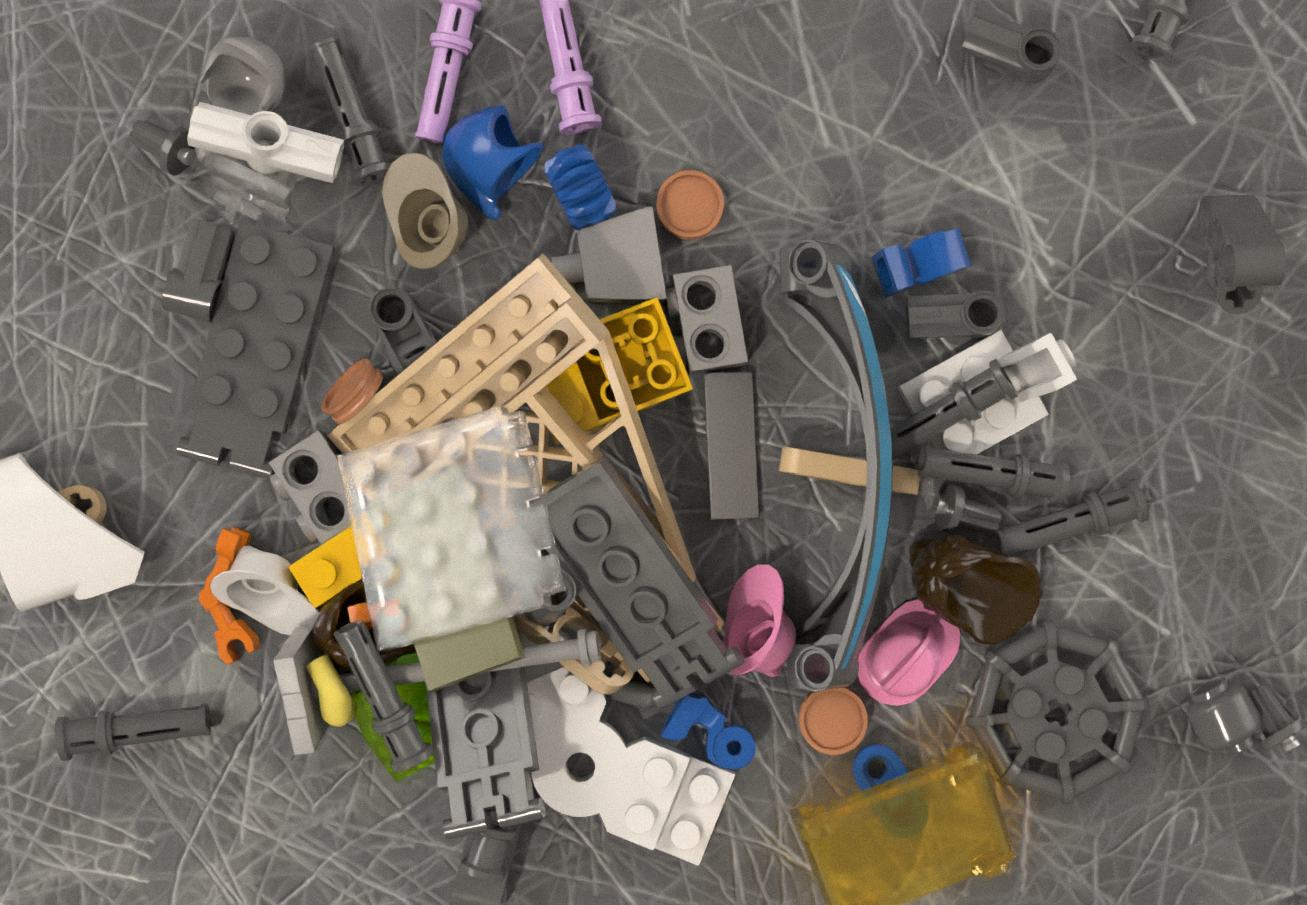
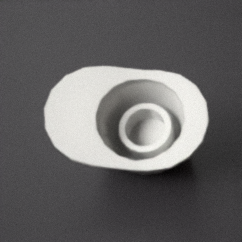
(264, 590)

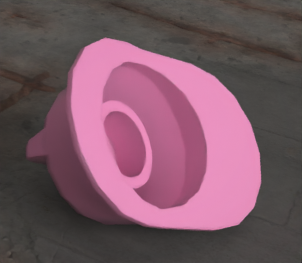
(759, 623)
(907, 654)

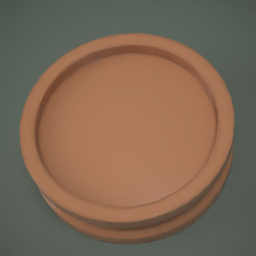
(689, 205)
(352, 391)
(833, 720)

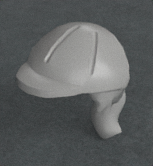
(243, 78)

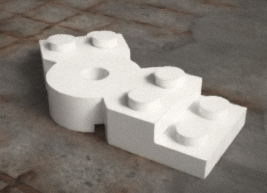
(638, 787)

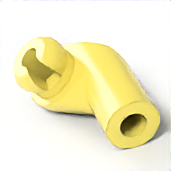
(334, 699)

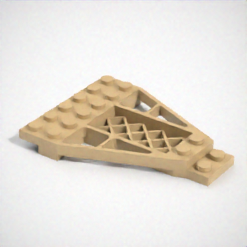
(508, 358)

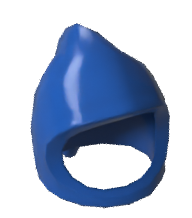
(487, 157)

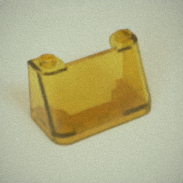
(908, 834)

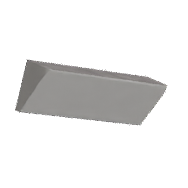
(731, 445)

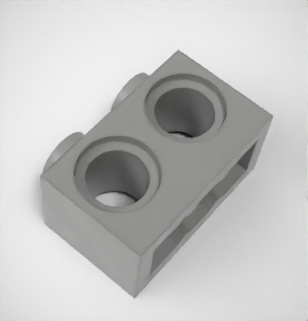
(720, 319)
(311, 497)

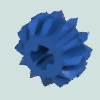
(580, 187)

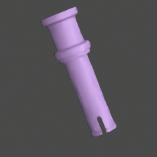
(457, 44)
(570, 80)

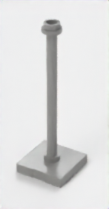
(302, 697)

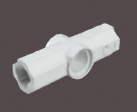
(238, 134)

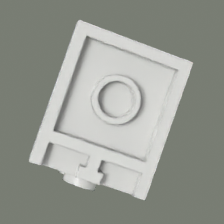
(1033, 370)

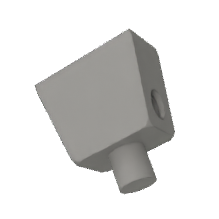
(617, 260)

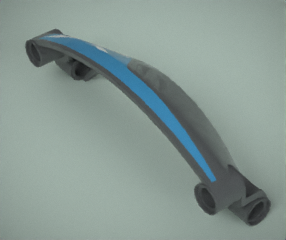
(822, 290)

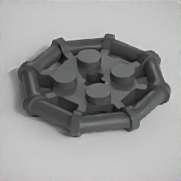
(1084, 721)

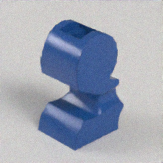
(920, 261)
(725, 743)

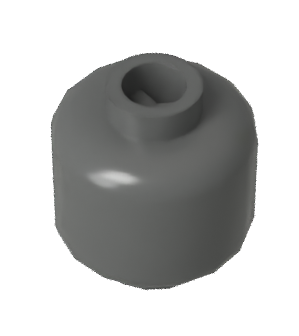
(1224, 716)

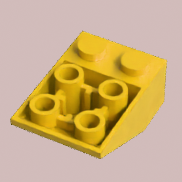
(648, 362)

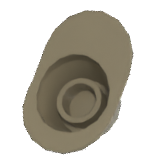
(422, 211)

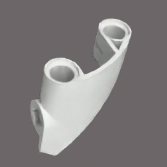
(54, 547)

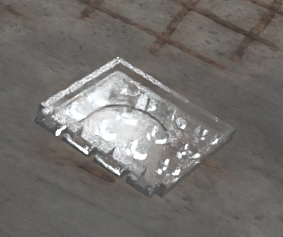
(450, 527)

